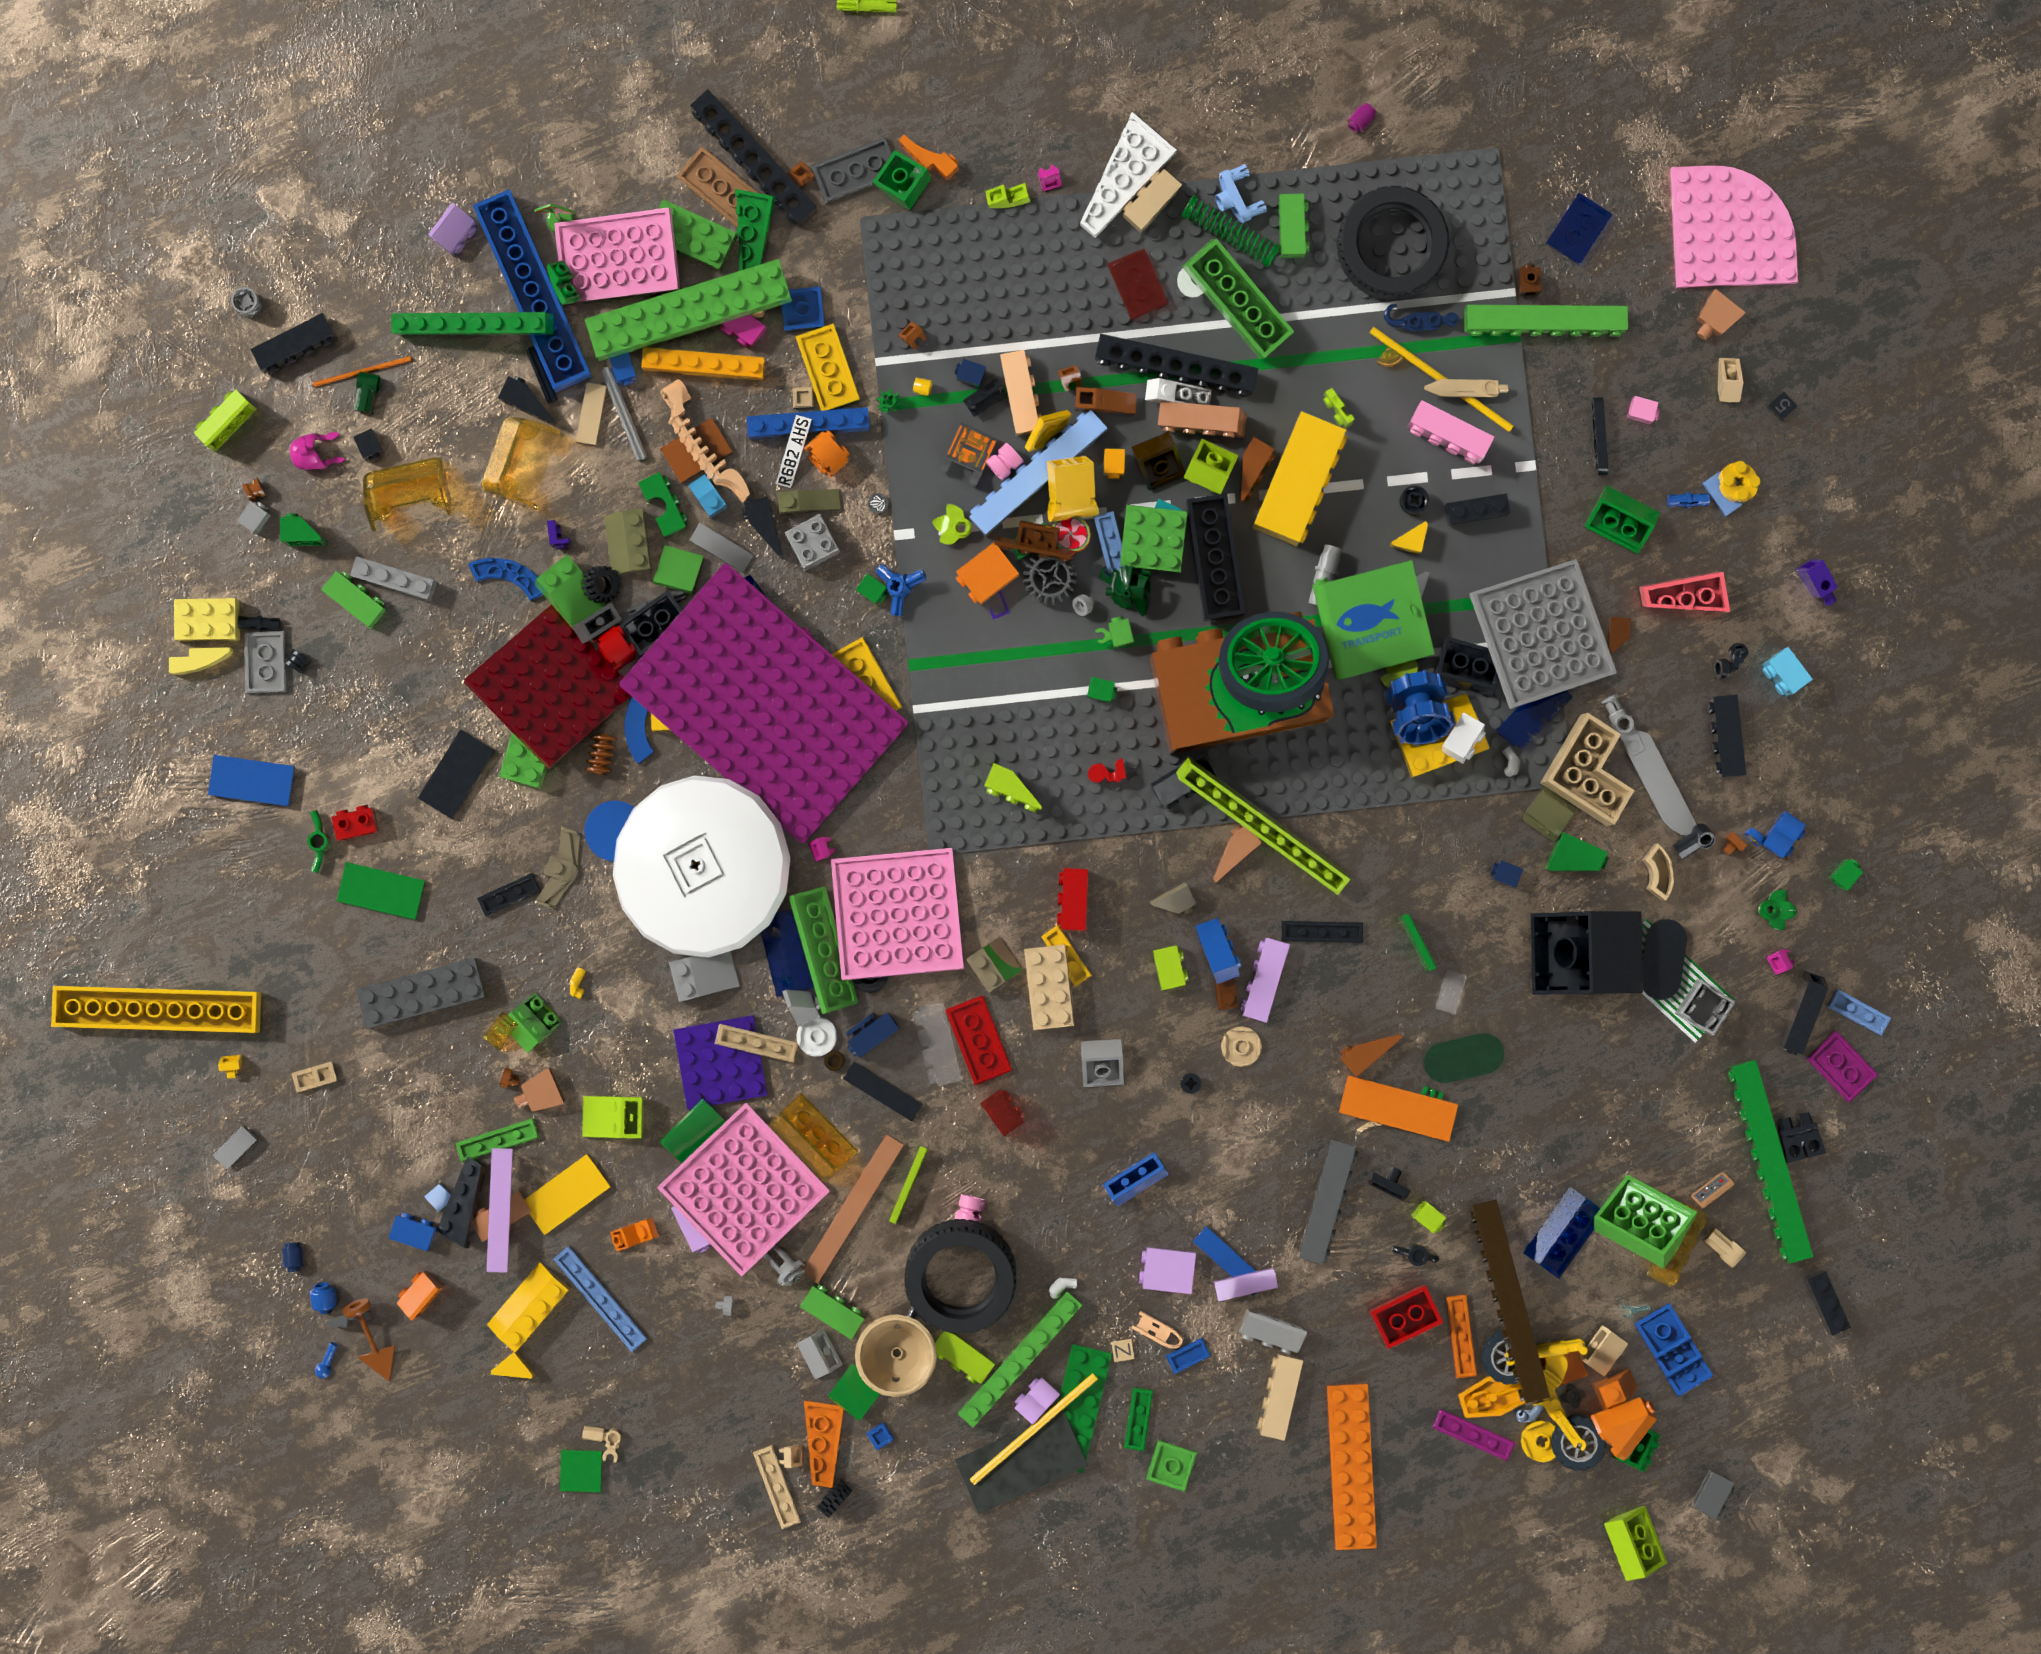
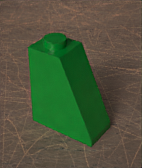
(1575, 855)

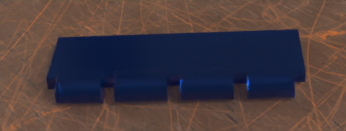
(1528, 718)

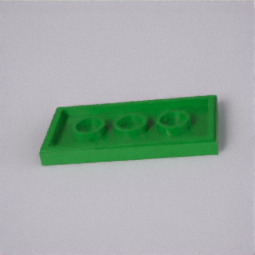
(381, 890)

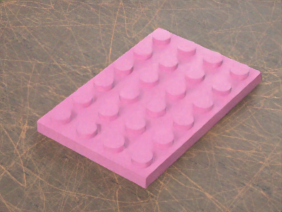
(620, 254)

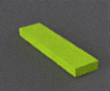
(908, 1184)

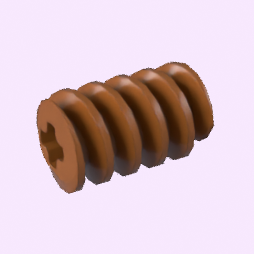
(600, 754)

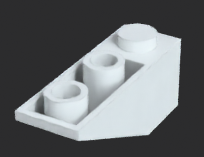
(1171, 391)

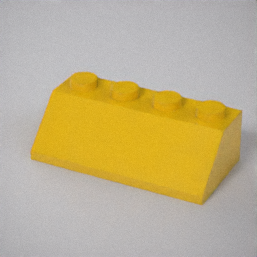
(528, 1307)

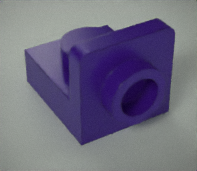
(554, 533)

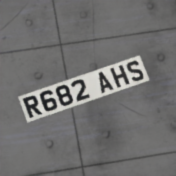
(793, 451)

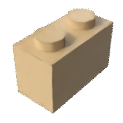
(1603, 1351)

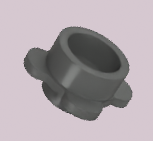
(1579, 1395)

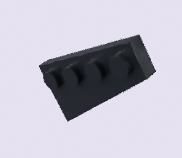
(459, 1212)

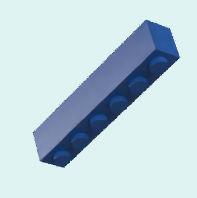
(822, 421)

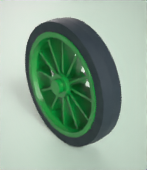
(1273, 661)

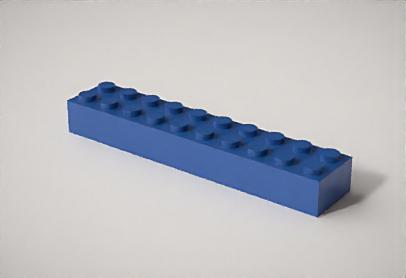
(532, 288)

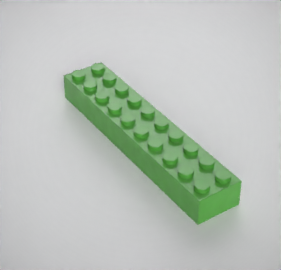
(688, 310)

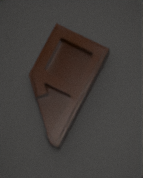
(1618, 632)

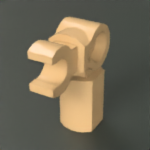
(611, 1437)

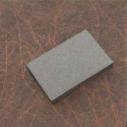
(265, 662)

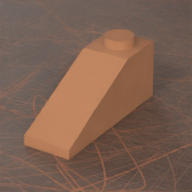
(1236, 849)

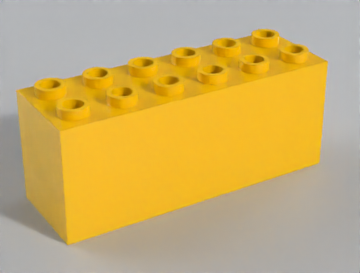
(1300, 479)

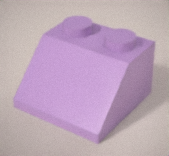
(453, 230)

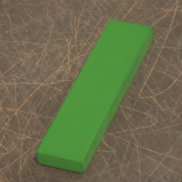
(500, 1138)

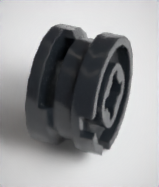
(1414, 500)

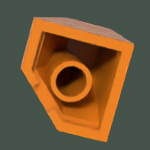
(1615, 1389)
(1625, 1425)

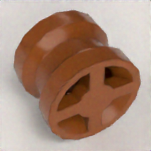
(254, 490)

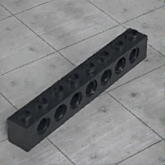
(708, 102)
(1187, 360)

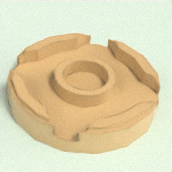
(1241, 1046)

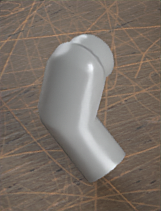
(1513, 762)

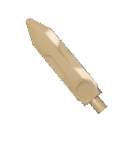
(1466, 388)

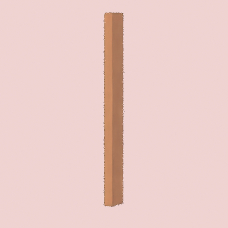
(852, 1208)

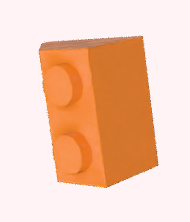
(419, 1295)

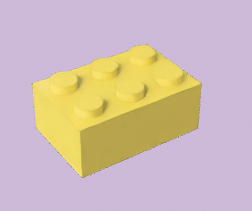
(206, 620)

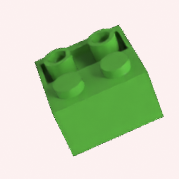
(534, 1022)

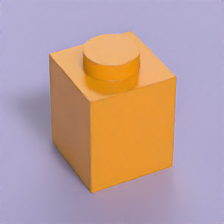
(1114, 463)

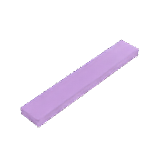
(499, 1210)

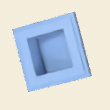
(438, 1197)

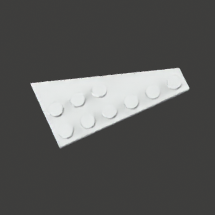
(1131, 166)

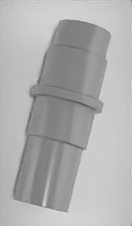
(1326, 567)

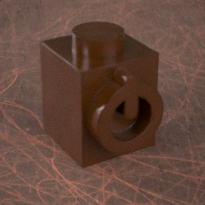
(1529, 280)

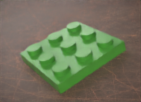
(1153, 538)

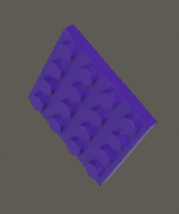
(718, 1071)

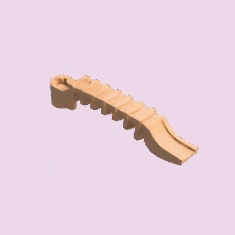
(675, 396)

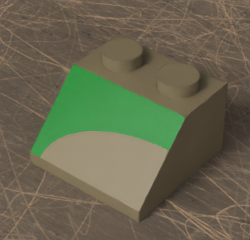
(994, 964)

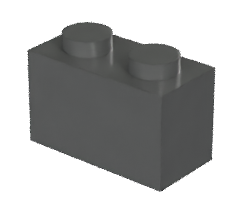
(596, 623)
(1713, 1494)

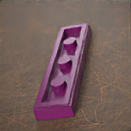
(1473, 1434)

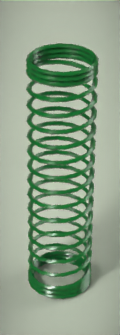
(1268, 259)

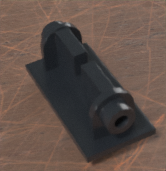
(985, 397)

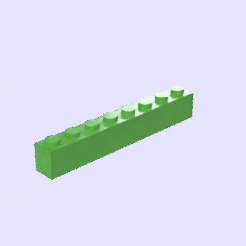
(1545, 319)
(1020, 1358)

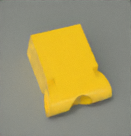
(1071, 488)

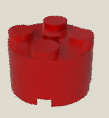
(614, 648)

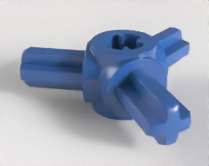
(899, 586)

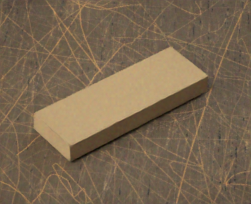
(591, 414)

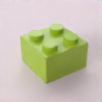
(1211, 466)

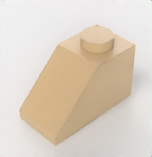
(1729, 380)

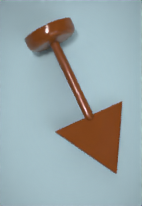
(378, 1360)

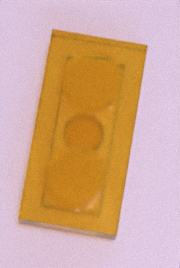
(500, 1031)

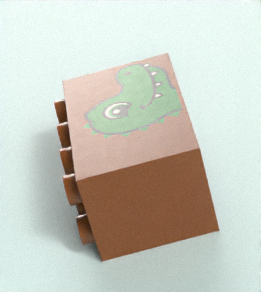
(1200, 709)

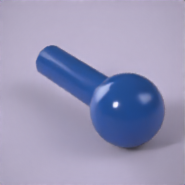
(323, 1369)

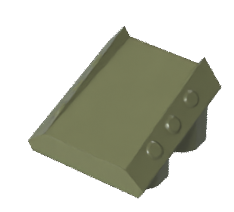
(1549, 814)

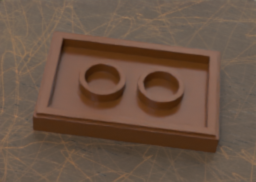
(682, 461)

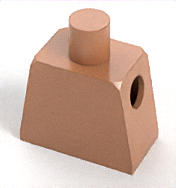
(1717, 315)
(540, 1092)

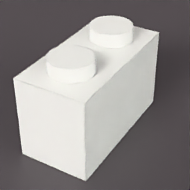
(1463, 738)

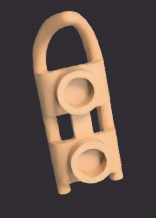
(1162, 1332)

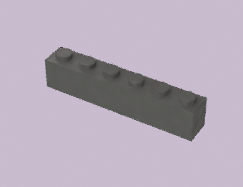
(1327, 1201)

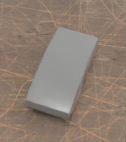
(235, 1146)

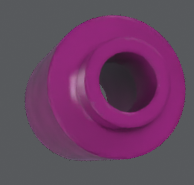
(1361, 118)

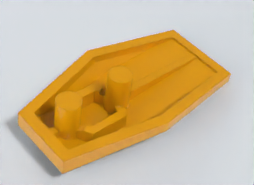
(1489, 1398)

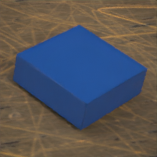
(880, 1436)

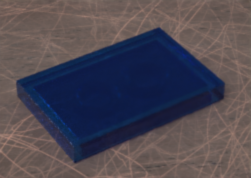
(1579, 228)

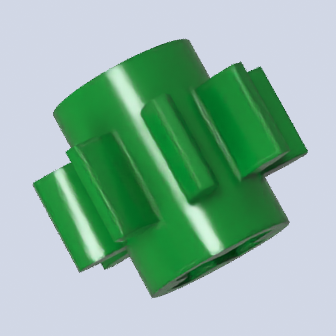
(889, 395)

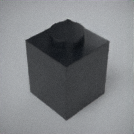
(369, 445)

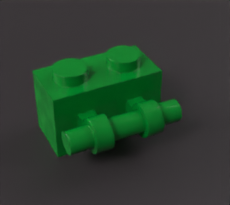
(1643, 1452)

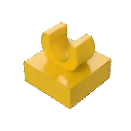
(230, 1065)

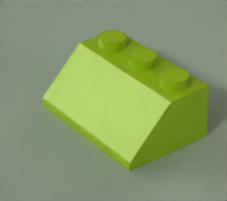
(224, 420)
(1635, 1543)

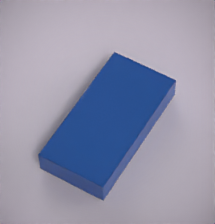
(1188, 1355)

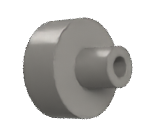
(1083, 605)
(726, 1306)

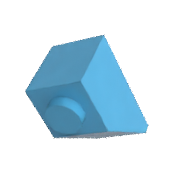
(708, 496)

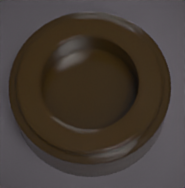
(834, 1060)

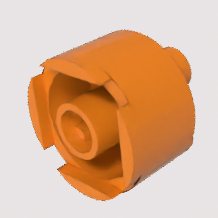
(827, 454)

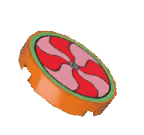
(1073, 534)

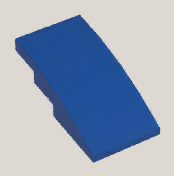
(1673, 1350)

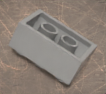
(1272, 1331)

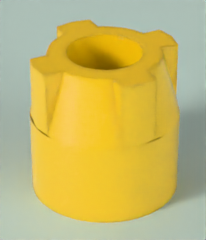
(922, 386)

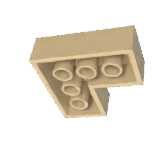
(1578, 771)

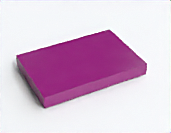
(1842, 1066)

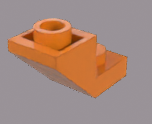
(634, 1234)

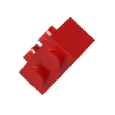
(355, 823)

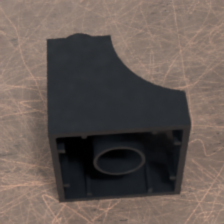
(1587, 952)

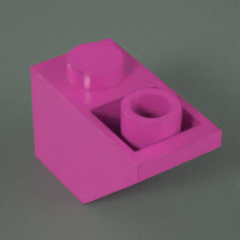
(746, 329)

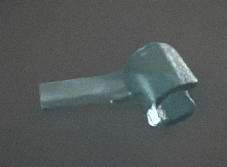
(1635, 1309)

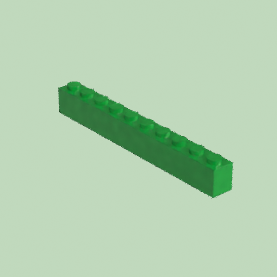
(1770, 1161)

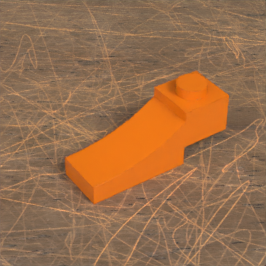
(944, 164)

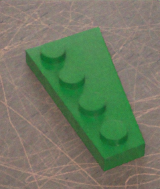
(754, 220)

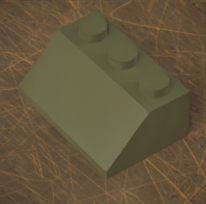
(628, 542)

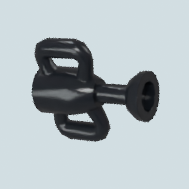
(1415, 1254)

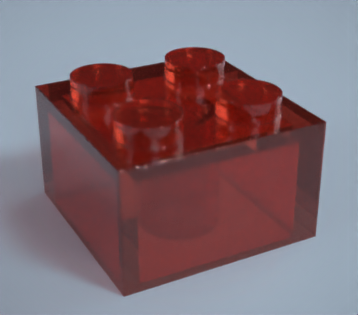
(1002, 1111)

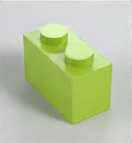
(1169, 967)
(1429, 1217)

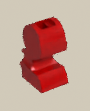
(1098, 772)

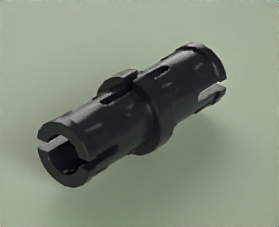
(259, 623)

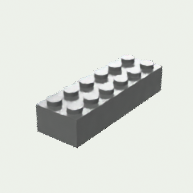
(421, 993)

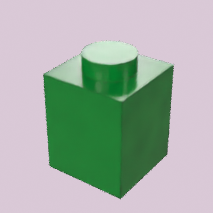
(872, 589)
(1101, 690)
(1846, 874)

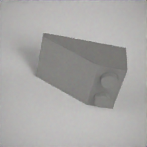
(703, 975)

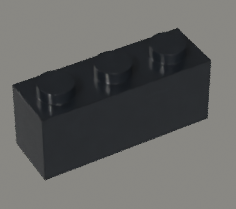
(1477, 509)
(1826, 1302)

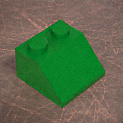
(902, 179)
(299, 532)

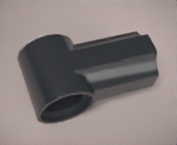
(1694, 842)

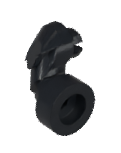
(1737, 654)

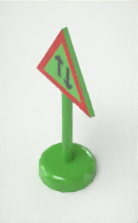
(556, 214)

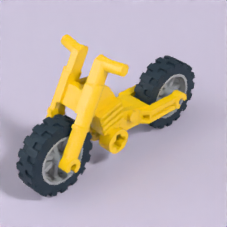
(1554, 1372)

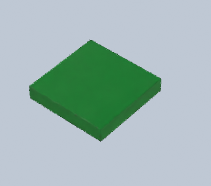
(853, 1393)
(581, 1470)

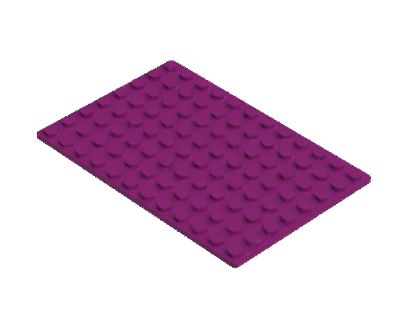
(763, 702)

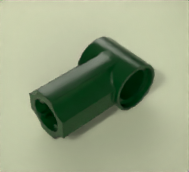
(366, 386)

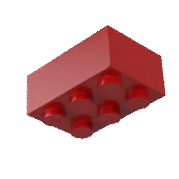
(1073, 899)
(1405, 1316)

